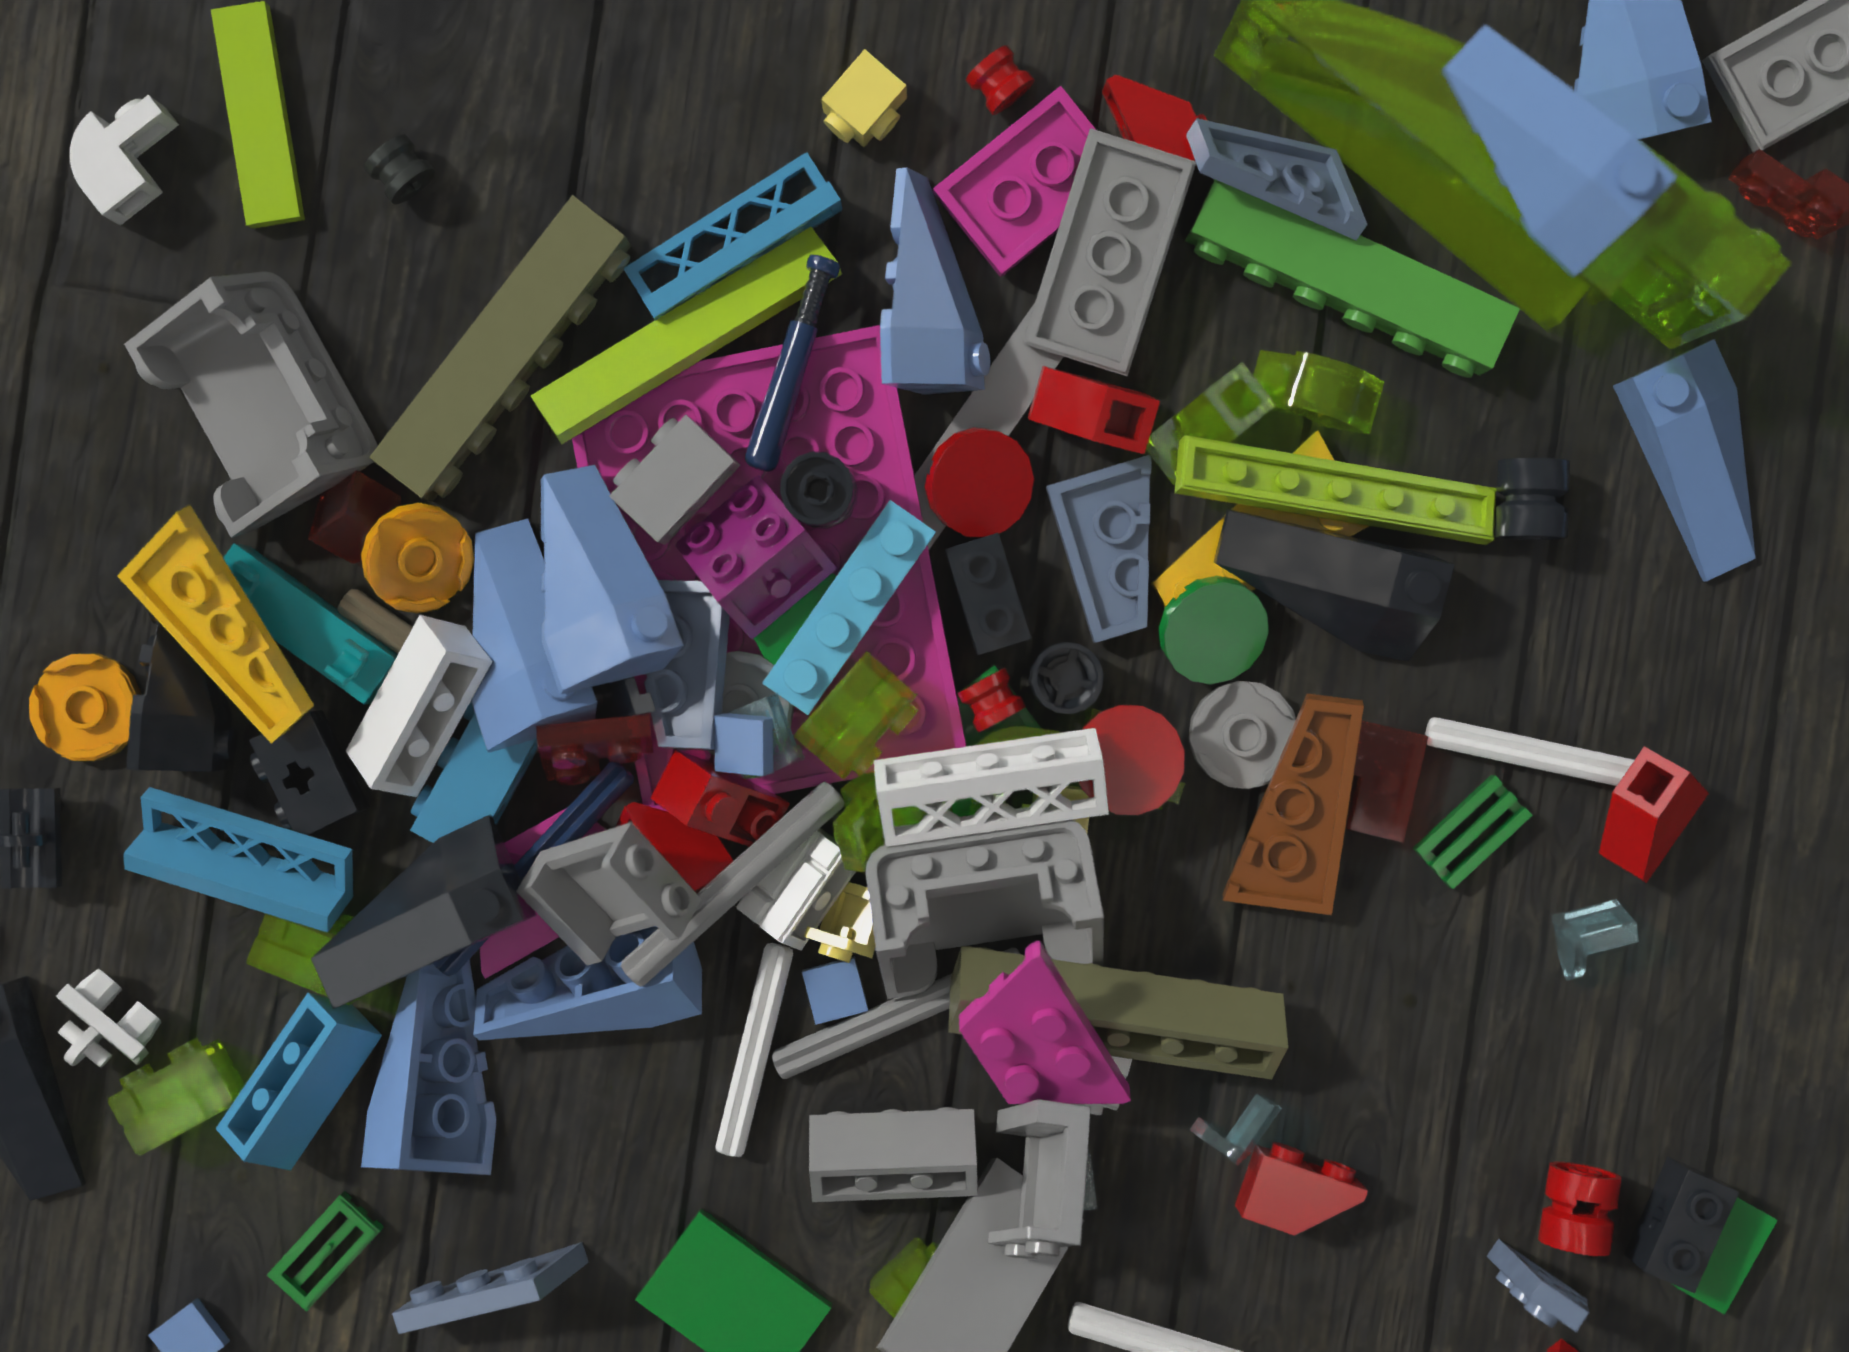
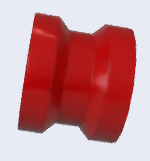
(999, 79)
(991, 699)

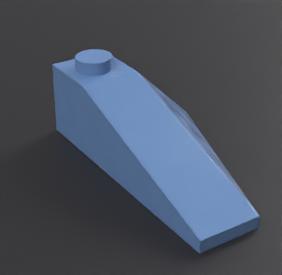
(1642, 66)
(1560, 156)
(932, 330)
(1694, 445)
(599, 592)
(508, 626)
(575, 997)
(430, 1086)

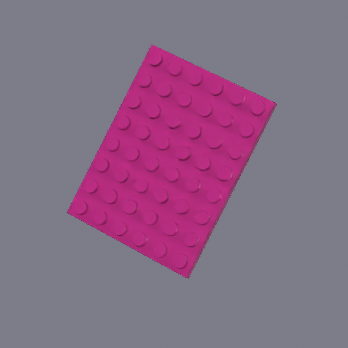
(837, 412)

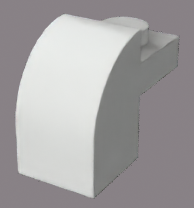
(106, 157)

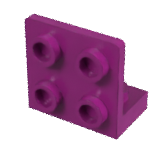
(754, 557)

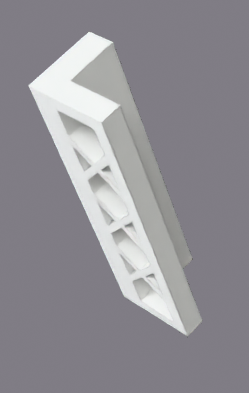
(989, 776)

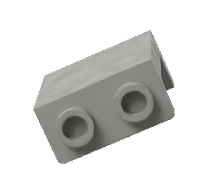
(606, 890)
(1051, 1177)

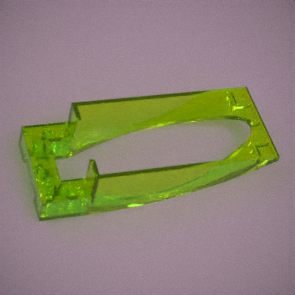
(1387, 109)

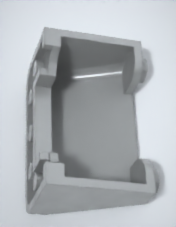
(259, 393)
(980, 893)

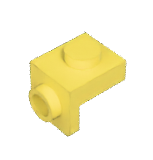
(846, 926)

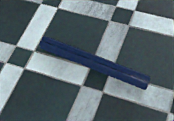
(568, 827)

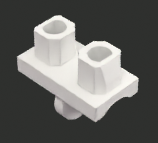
(88, 1003)

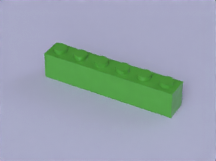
(1354, 277)

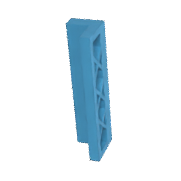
(746, 248)
(241, 870)

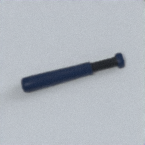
(783, 390)

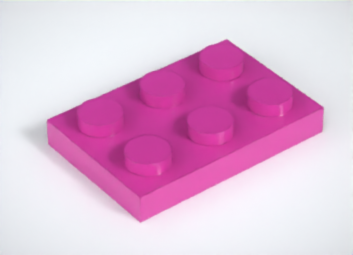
(1019, 183)

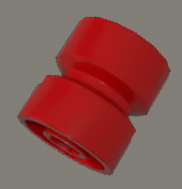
(1576, 1227)

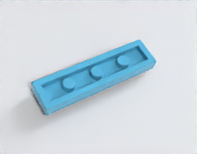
(849, 607)

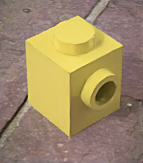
(864, 101)

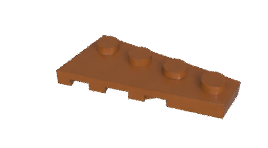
(1301, 821)

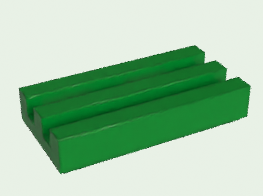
(1506, 801)
(356, 1217)

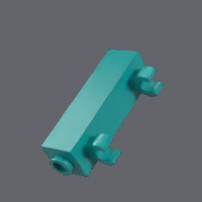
(311, 626)

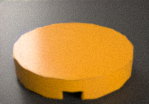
(417, 557)
(83, 706)

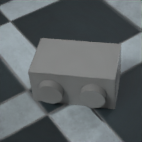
(673, 478)

